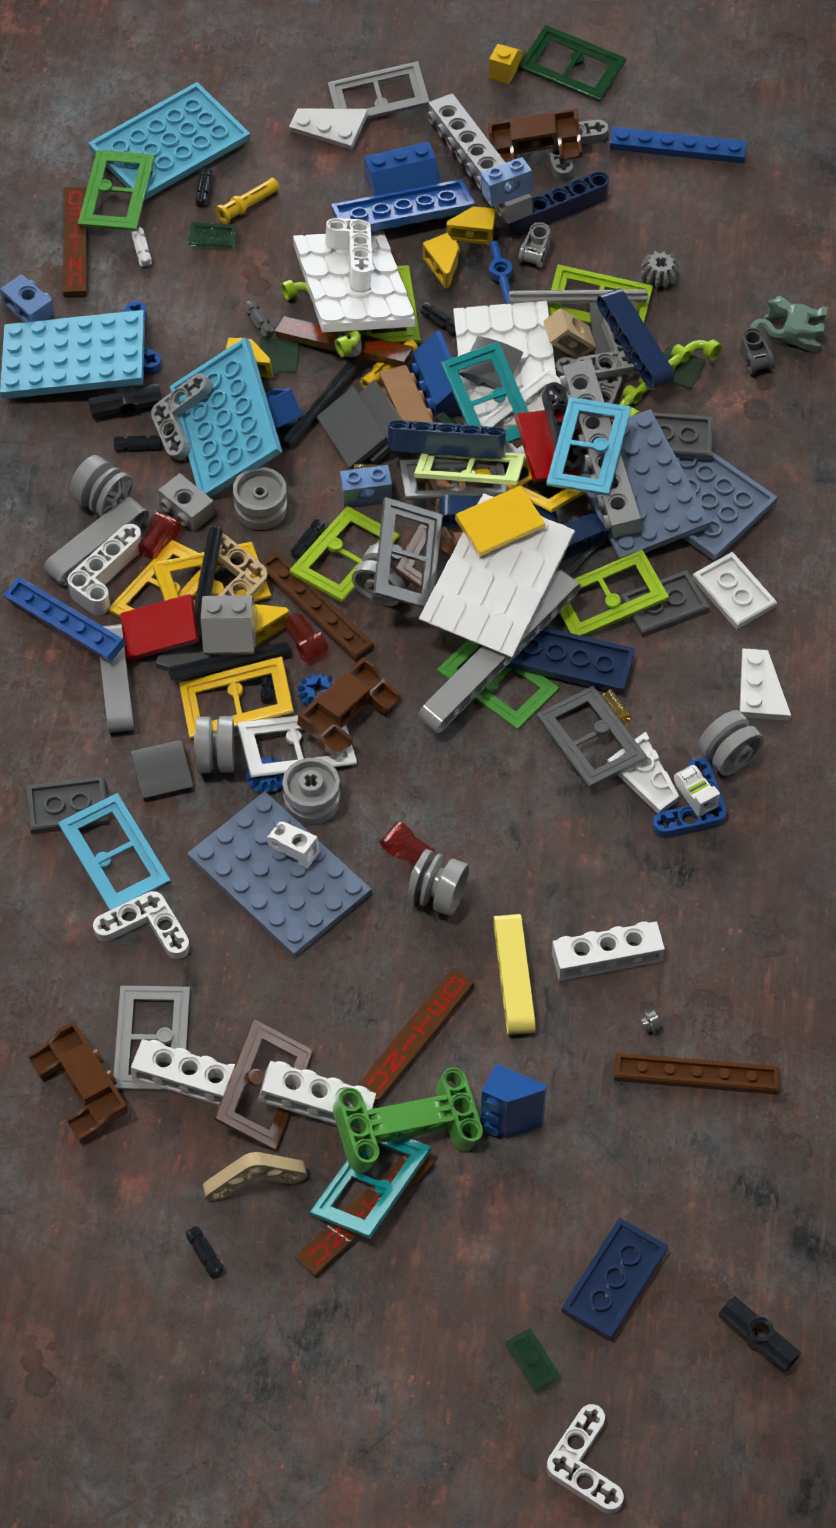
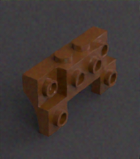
(538, 133)
(344, 701)
(87, 1077)

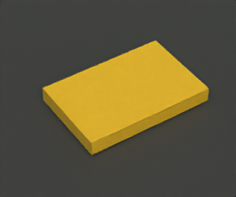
(500, 521)

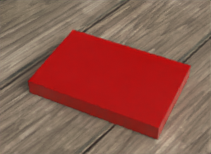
(538, 443)
(159, 627)

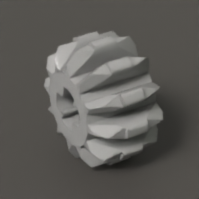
(660, 269)

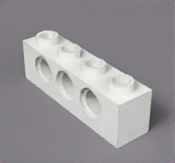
(598, 961)
(172, 1077)
(302, 1100)

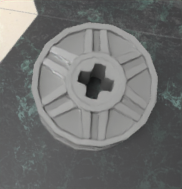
(99, 485)
(443, 884)

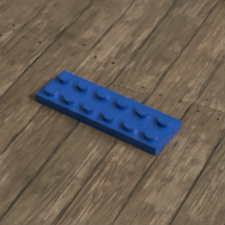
(408, 205)

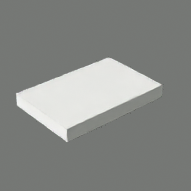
(734, 590)

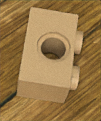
(569, 334)

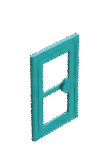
(499, 394)
(387, 1191)

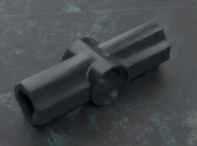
(125, 401)
(772, 1346)

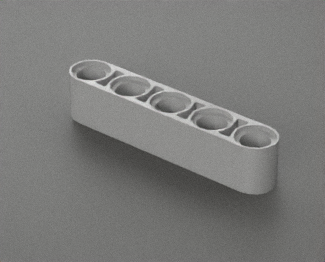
(89, 540)
(117, 689)

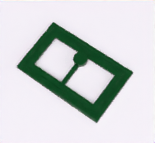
(581, 47)

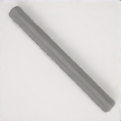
(570, 296)

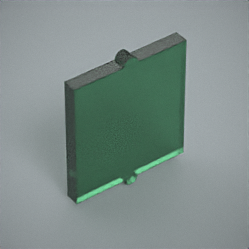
(282, 354)
(686, 373)

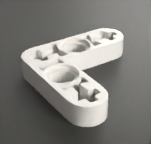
(150, 916)
(573, 1460)

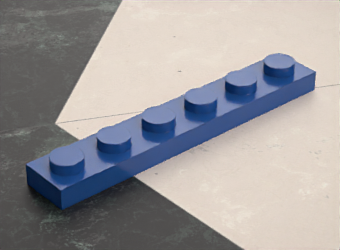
(677, 145)
(64, 619)

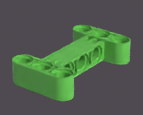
(407, 1119)

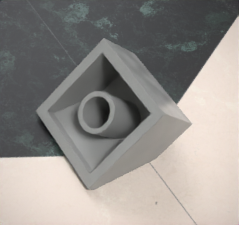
(228, 624)

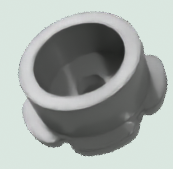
(651, 1022)

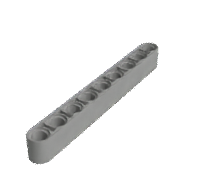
(487, 663)

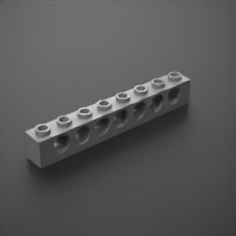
(473, 150)
(620, 521)

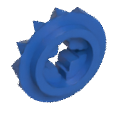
(307, 686)
(265, 783)

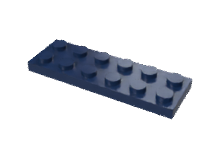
(576, 660)

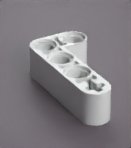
(356, 238)
(112, 556)

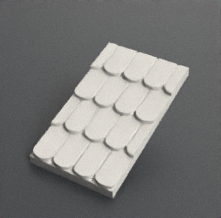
(339, 305)
(514, 325)
(498, 593)

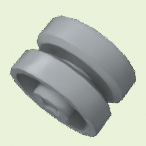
(260, 498)
(364, 577)
(730, 742)
(218, 744)
(311, 791)

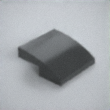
(485, 371)
(162, 769)

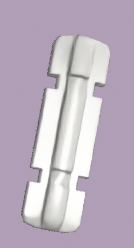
(141, 247)

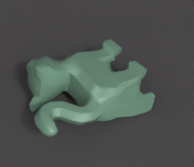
(800, 326)

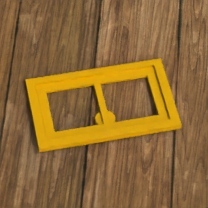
(548, 504)
(172, 548)
(163, 569)
(235, 690)

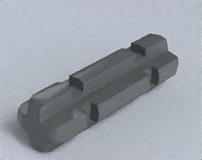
(259, 319)

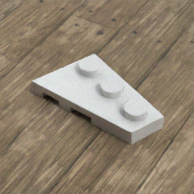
(331, 126)
(760, 688)
(649, 778)

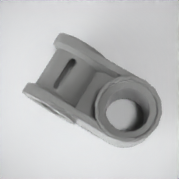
(535, 245)

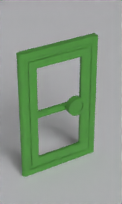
(97, 184)
(513, 718)

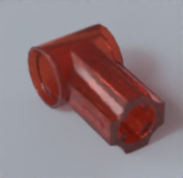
(161, 529)
(308, 642)
(402, 842)

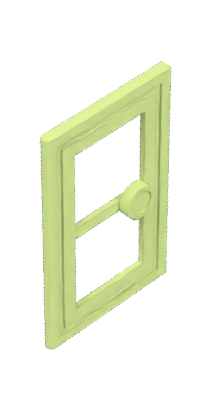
(512, 475)

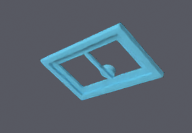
(612, 447)
(94, 865)

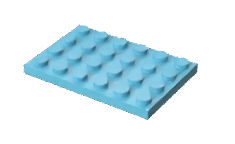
(180, 132)
(73, 354)
(231, 425)

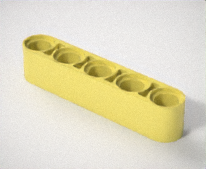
(514, 974)

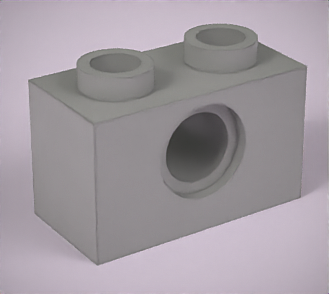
(186, 502)

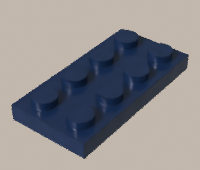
(614, 1279)

